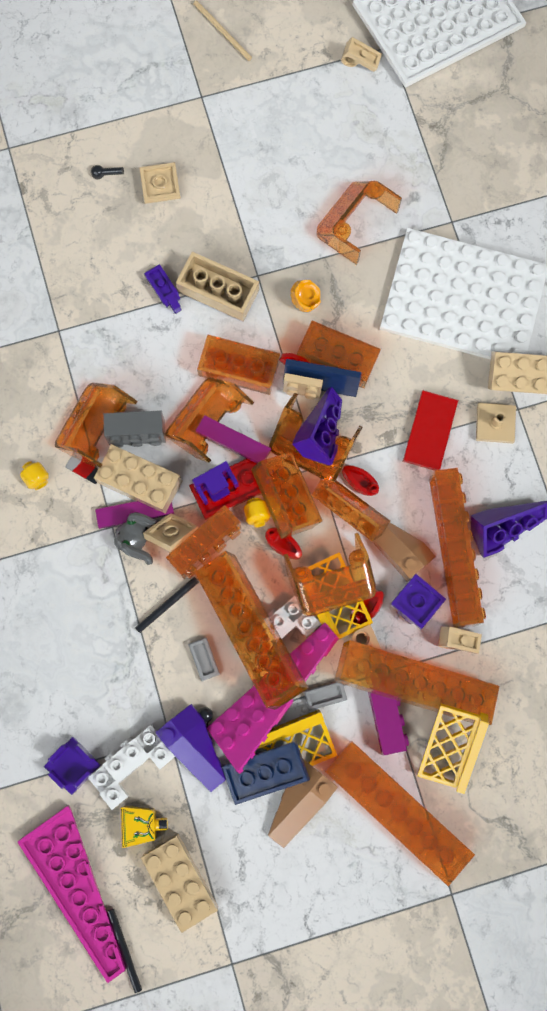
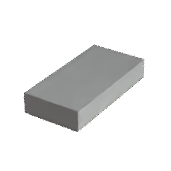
(204, 659)
(325, 696)

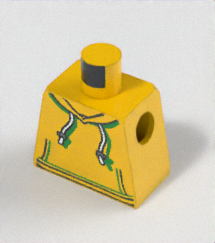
(140, 825)

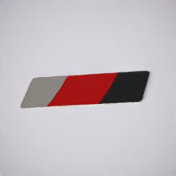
(82, 469)

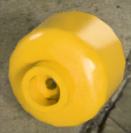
(34, 475)
(256, 512)

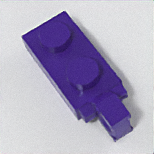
(163, 288)

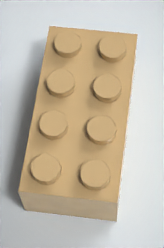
(217, 286)
(518, 372)
(138, 479)
(179, 883)

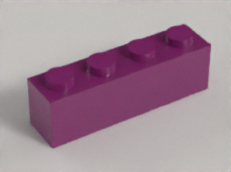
(388, 724)

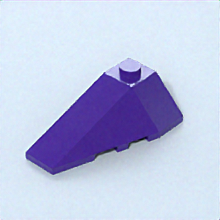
(319, 431)
(500, 525)
(190, 743)

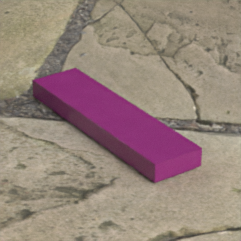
(233, 440)
(119, 514)

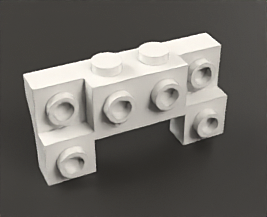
(290, 616)
(127, 760)

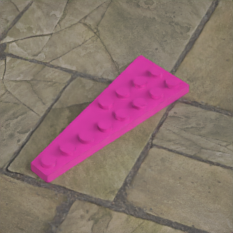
(249, 721)
(65, 870)

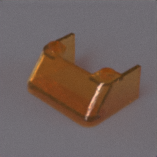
(333, 227)
(211, 399)
(87, 421)
(284, 435)
(333, 588)

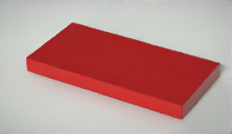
(430, 430)
(247, 490)

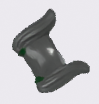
(130, 536)

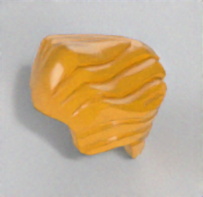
(305, 295)

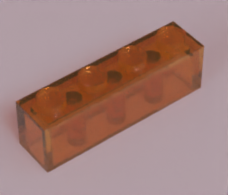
(350, 508)

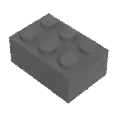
(134, 428)

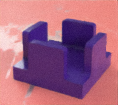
(215, 482)
(417, 602)
(71, 766)

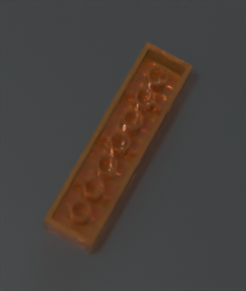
(456, 548)
(251, 631)
(413, 681)
(399, 813)

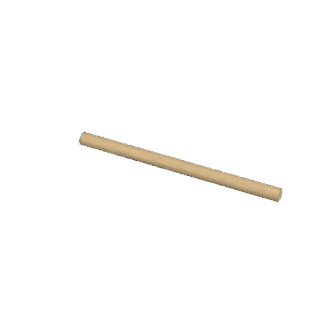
(222, 30)

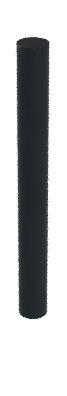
(166, 605)
(124, 951)

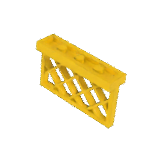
(326, 617)
(298, 725)
(470, 752)

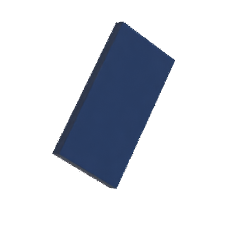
(342, 380)
(267, 773)

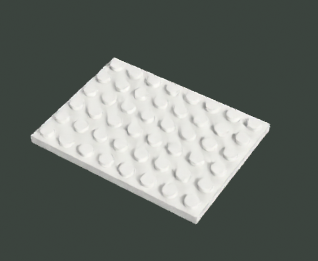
(433, 34)
(463, 296)

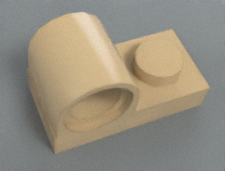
(359, 53)
(368, 632)
(459, 640)

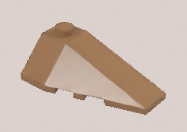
(403, 551)
(300, 805)

